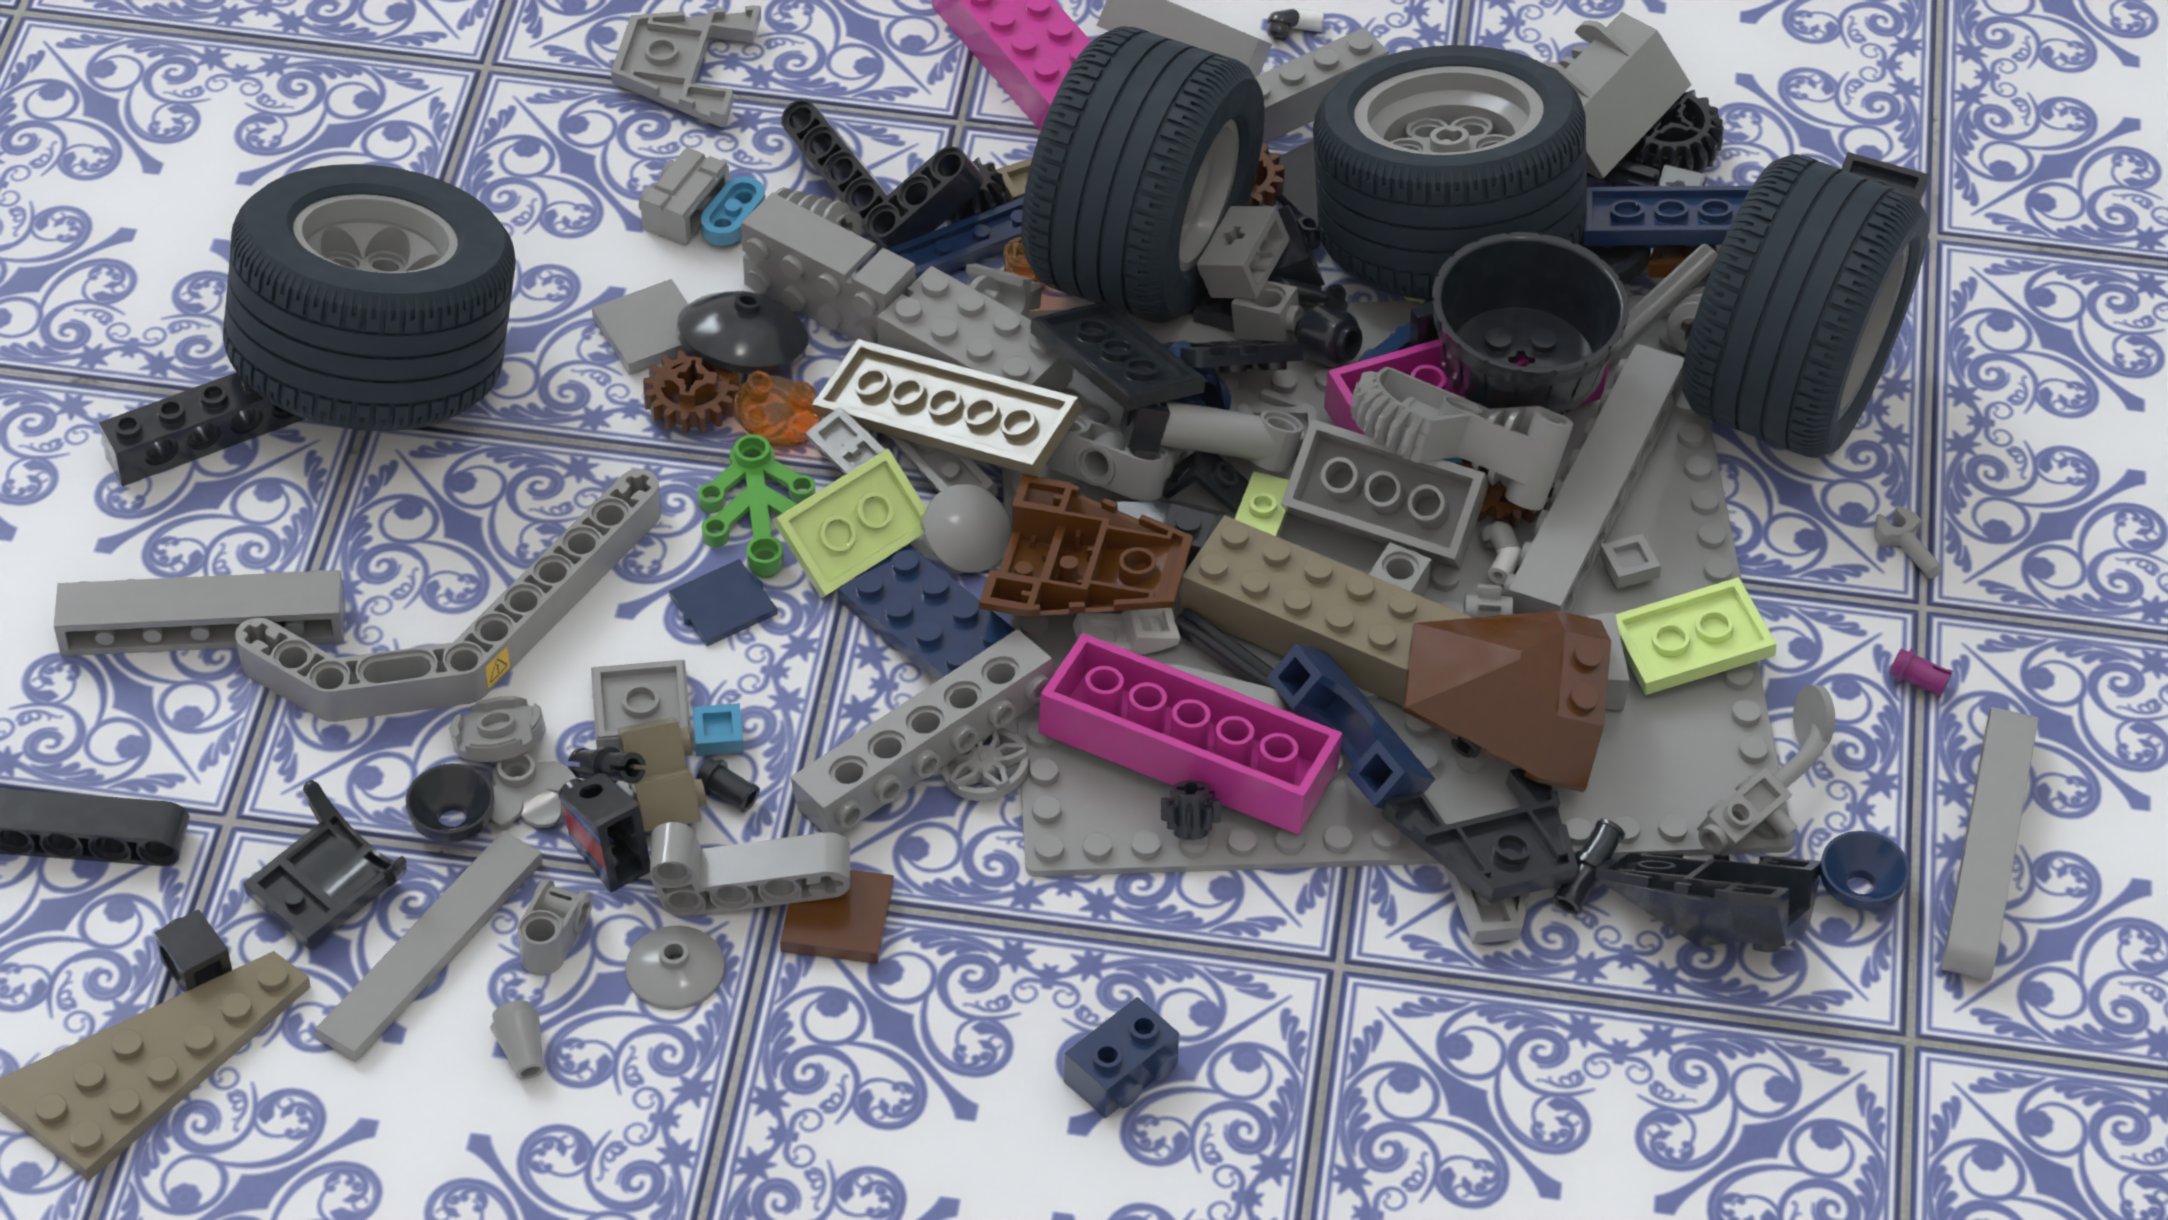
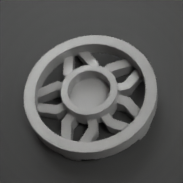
(988, 764)

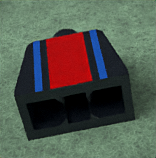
(601, 810)

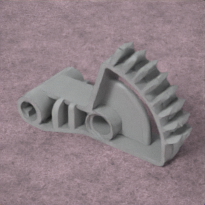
(1431, 424)

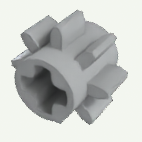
(1487, 602)

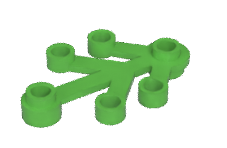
(752, 458)

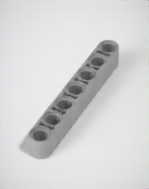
(1990, 844)

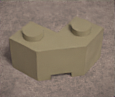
(667, 786)

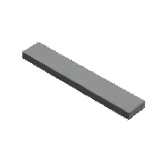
(428, 946)

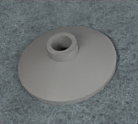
(675, 982)

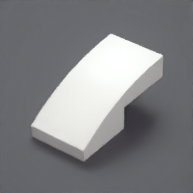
(1134, 630)

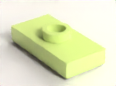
(1262, 503)

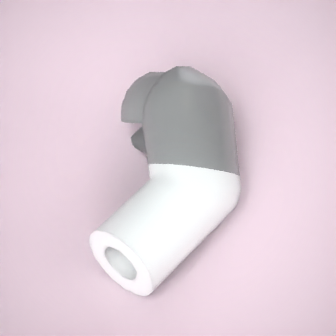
(1503, 539)

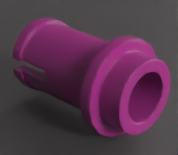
(1920, 672)

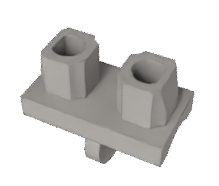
(1006, 288)

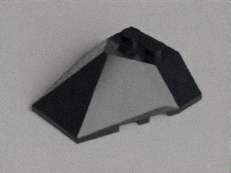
(1719, 897)

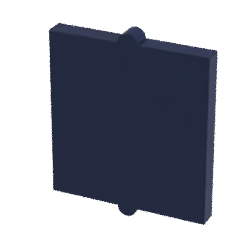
(723, 602)

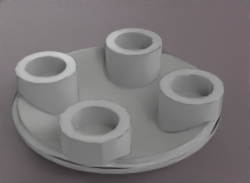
(966, 528)

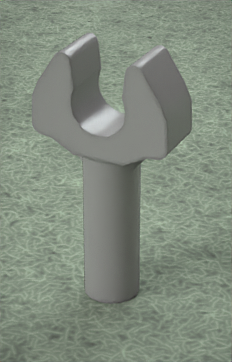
(1904, 536)

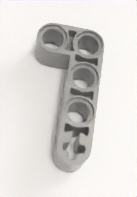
(745, 874)

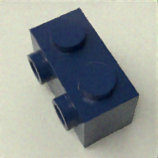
(1121, 1058)

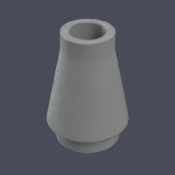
(519, 1035)

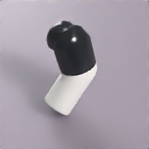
(1293, 18)

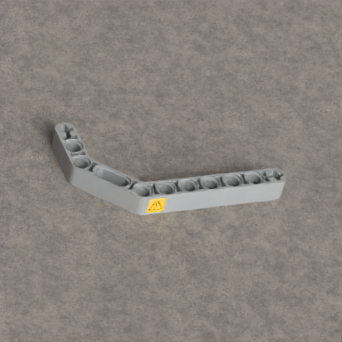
(484, 652)

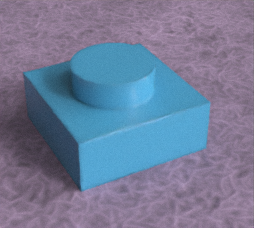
(718, 729)

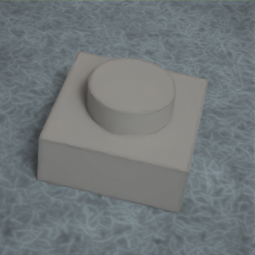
(1630, 560)

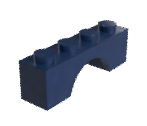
(1324, 694)

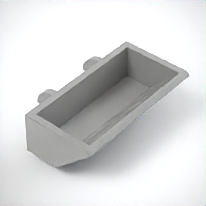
(1624, 86)

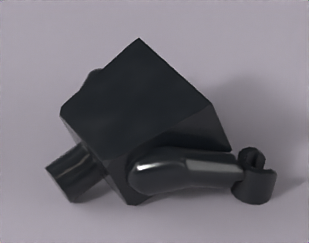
(1299, 267)

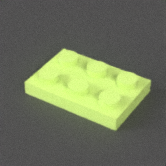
(853, 523)
(1693, 636)

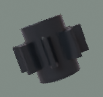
(1190, 810)

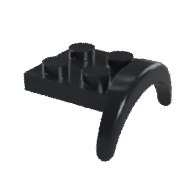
(322, 875)

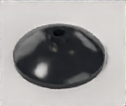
(742, 332)

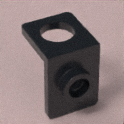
(1212, 474)

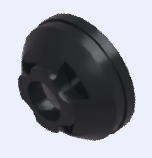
(450, 789)

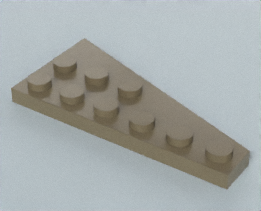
(122, 1080)

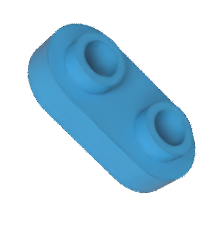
(729, 208)

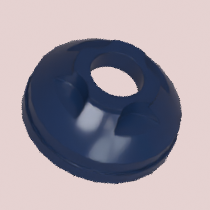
(1867, 857)

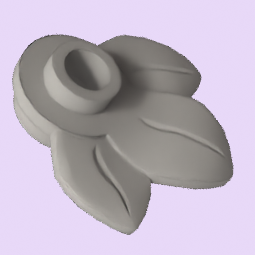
(531, 794)

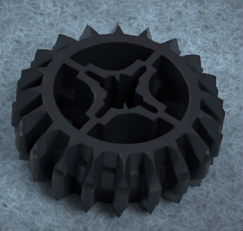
(1683, 137)

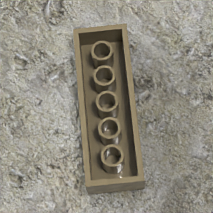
(1292, 595)

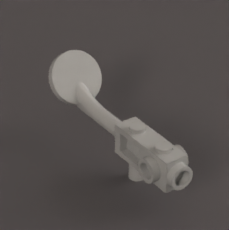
(1765, 794)

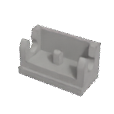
(843, 441)

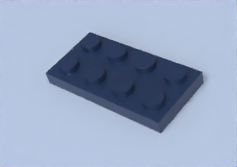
(1661, 215)
(923, 612)

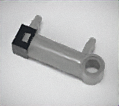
(1264, 439)

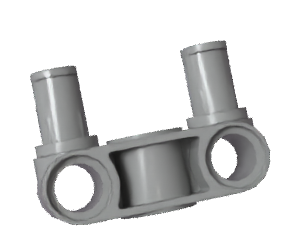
(1101, 458)

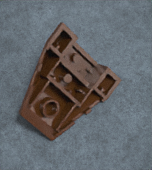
(1083, 556)
(1517, 688)

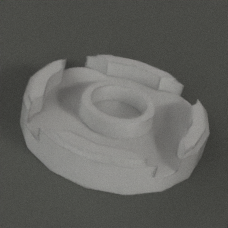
(497, 729)

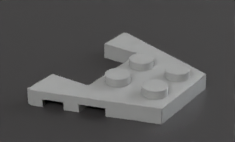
(665, 53)

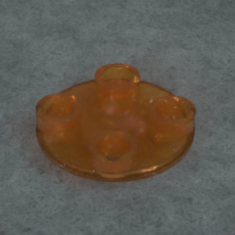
(776, 409)

